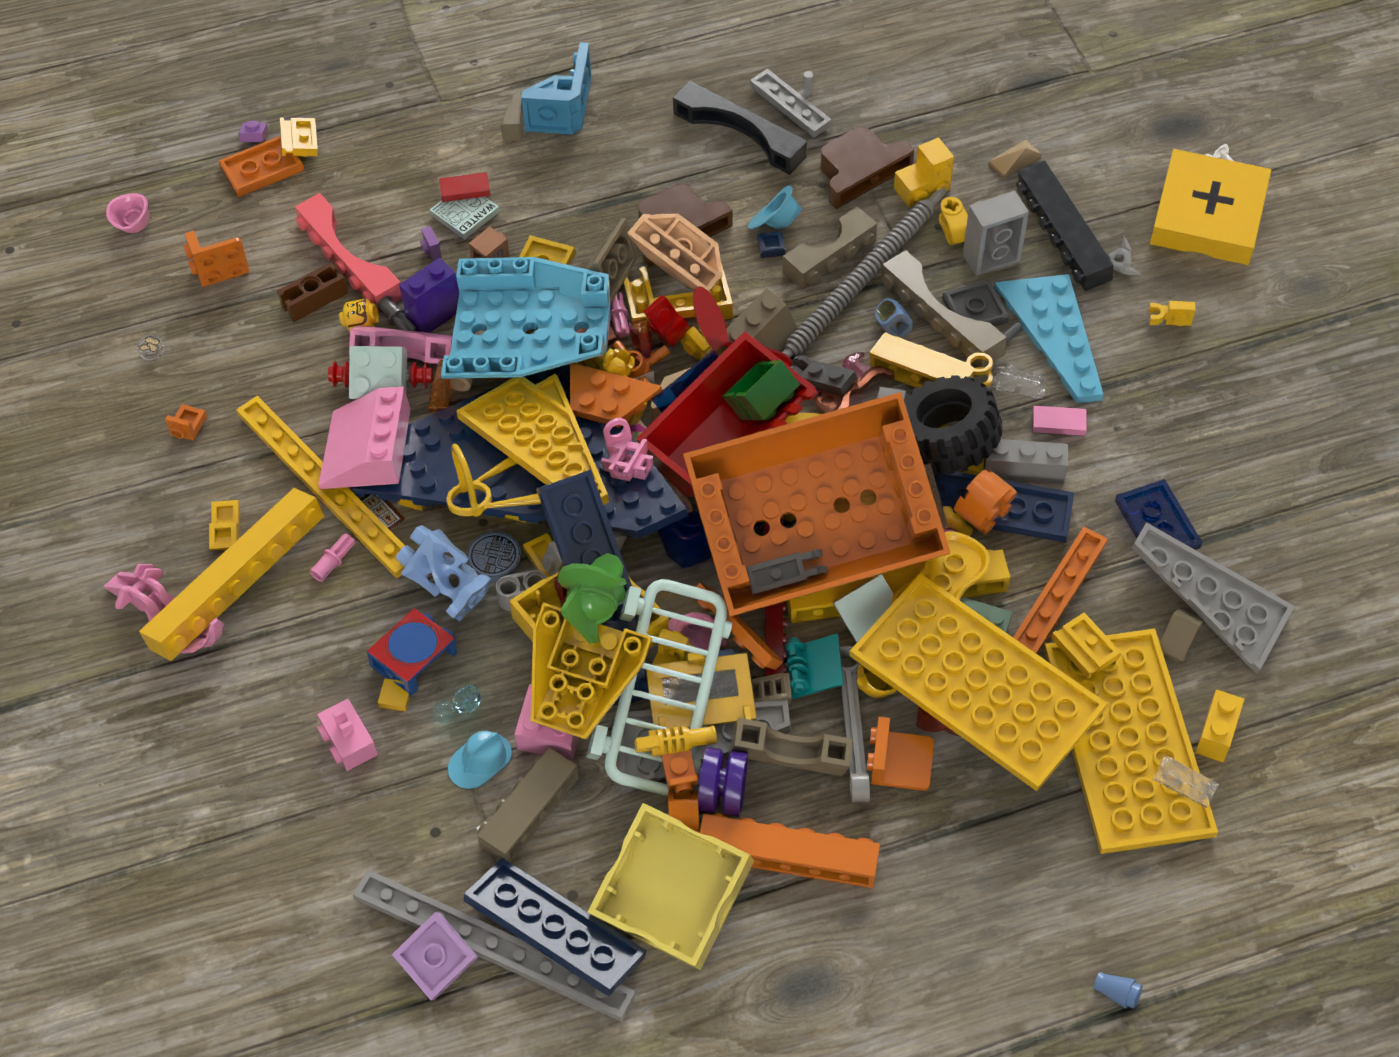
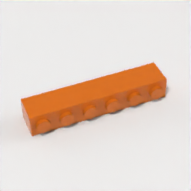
(798, 851)

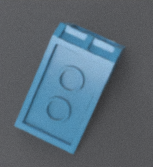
(559, 101)

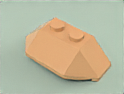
(678, 249)

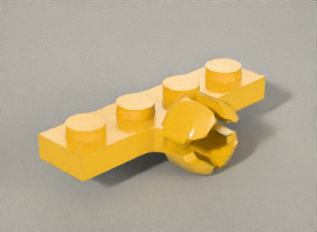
(615, 362)

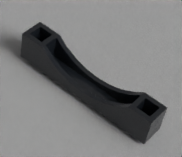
(702, 106)

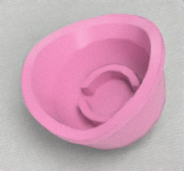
(129, 212)

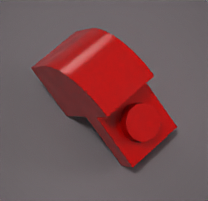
(666, 322)

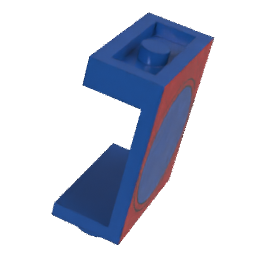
(410, 649)

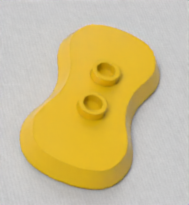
(958, 570)

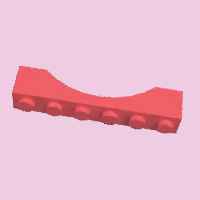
(371, 280)

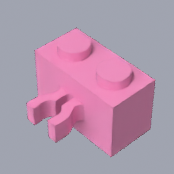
(346, 734)

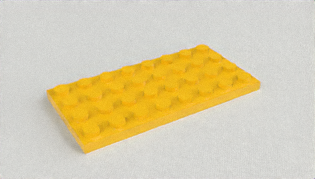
(978, 681)
(1127, 746)

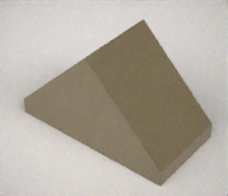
(1180, 634)

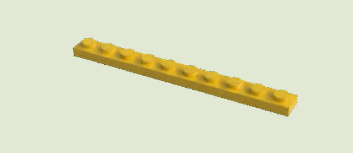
(307, 468)

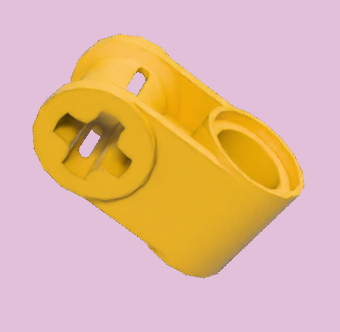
(953, 220)

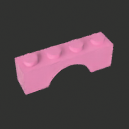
(419, 345)

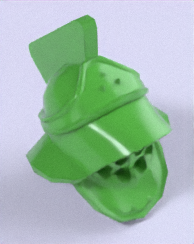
(592, 593)

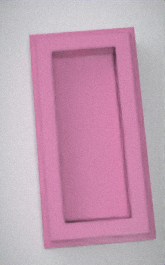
(1059, 420)

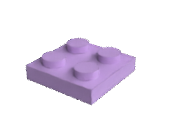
(435, 956)

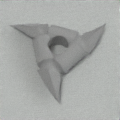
(1125, 253)

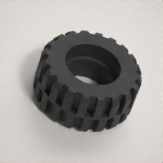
(952, 401)

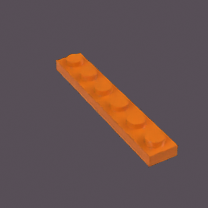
(1060, 589)

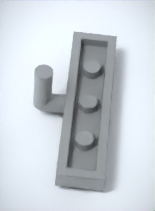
(792, 103)

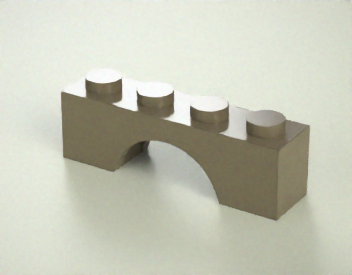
(807, 263)
(818, 753)

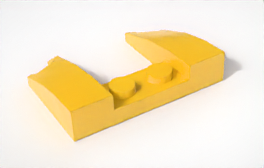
(640, 296)

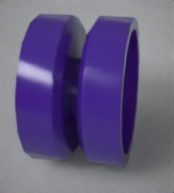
(721, 781)

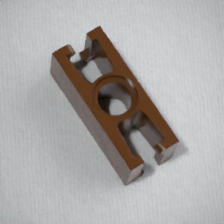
(312, 292)

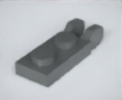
(823, 375)
(783, 572)

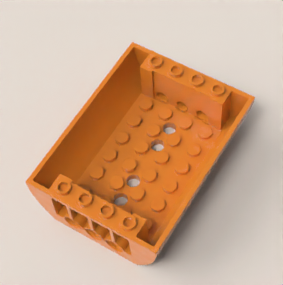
(802, 473)

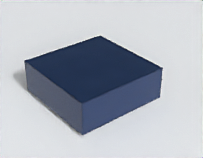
(771, 244)

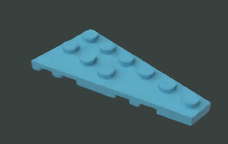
(1056, 328)

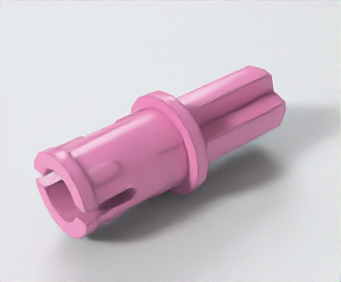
(619, 316)
(332, 557)

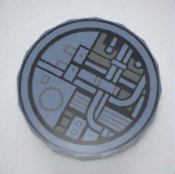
(494, 555)

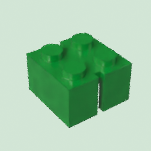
(761, 390)

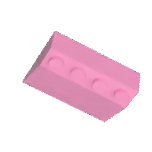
(367, 440)

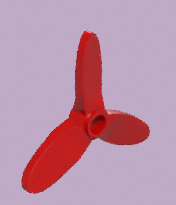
(713, 324)

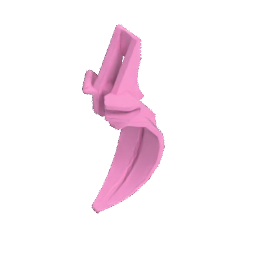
(146, 580)

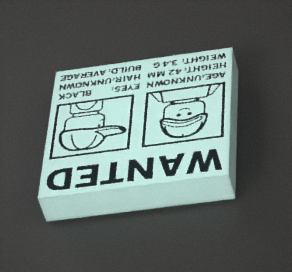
(464, 215)

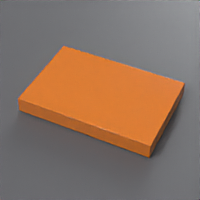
(259, 166)

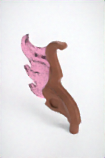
(829, 402)

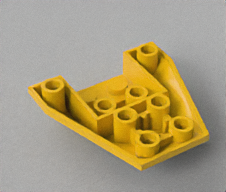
(580, 680)

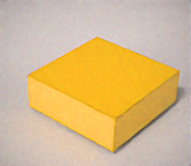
(393, 696)

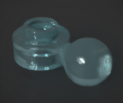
(464, 700)

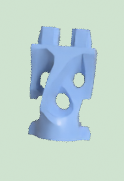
(431, 559)

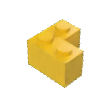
(928, 174)

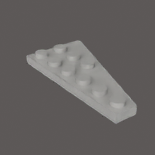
(771, 712)

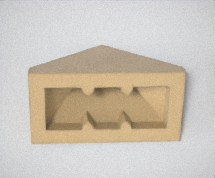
(1014, 159)

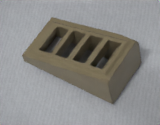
(513, 119)
(772, 682)

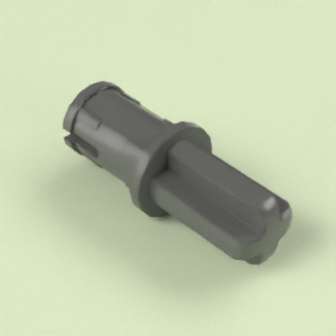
(395, 315)

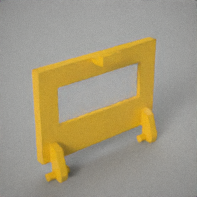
(728, 698)

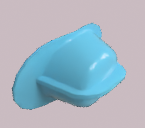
(778, 212)
(479, 759)

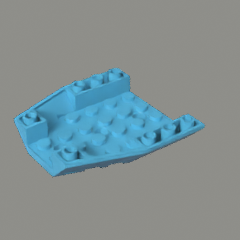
(521, 295)

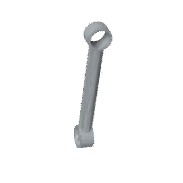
(853, 729)

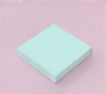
(864, 605)

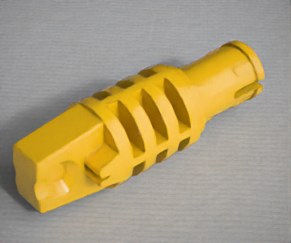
(675, 740)

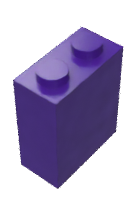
(430, 296)

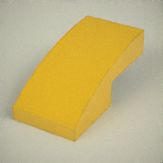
(224, 524)

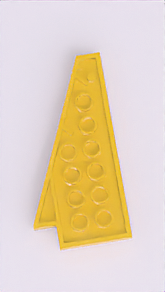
(533, 429)

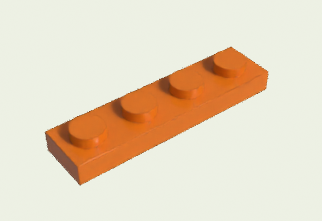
(746, 637)

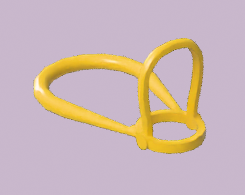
(467, 484)

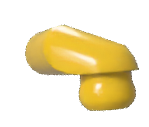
(956, 522)

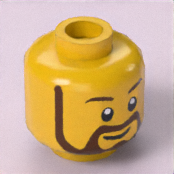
(359, 313)

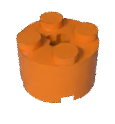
(985, 501)

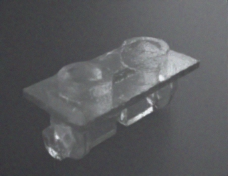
(1029, 382)
(1186, 781)

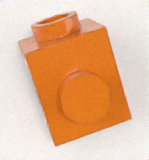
(186, 422)

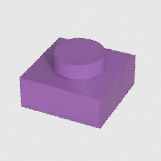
(253, 132)
(430, 244)

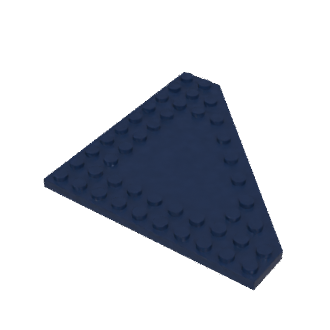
(430, 472)

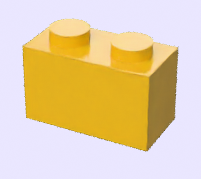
(1219, 726)

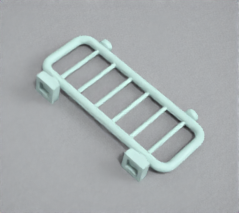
(644, 608)

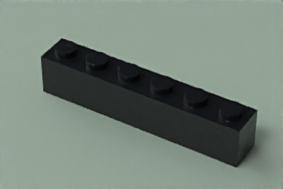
(1065, 226)

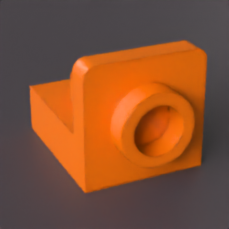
(679, 772)

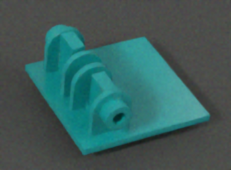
(814, 665)

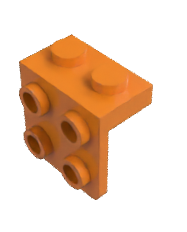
(215, 261)
(900, 758)

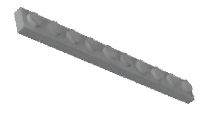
(490, 944)

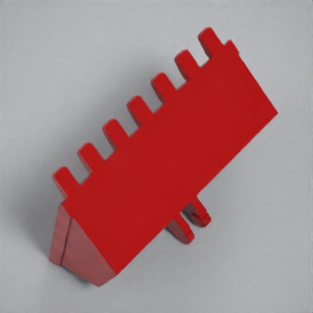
(703, 416)

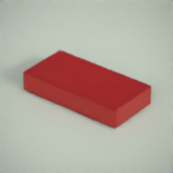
(464, 187)

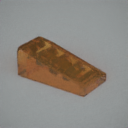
(440, 391)

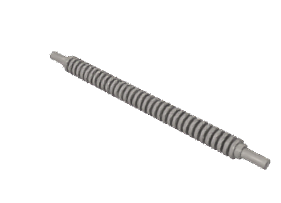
(861, 275)

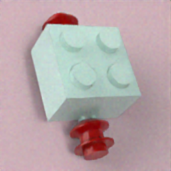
(377, 368)

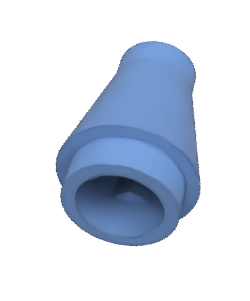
(1119, 989)

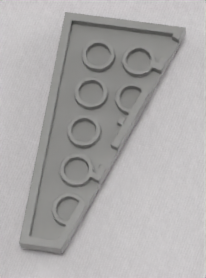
(1229, 604)

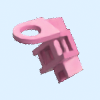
(621, 463)

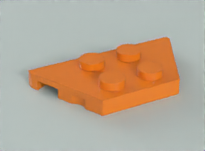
(606, 395)

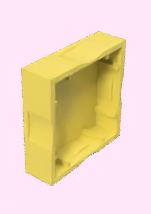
(671, 886)

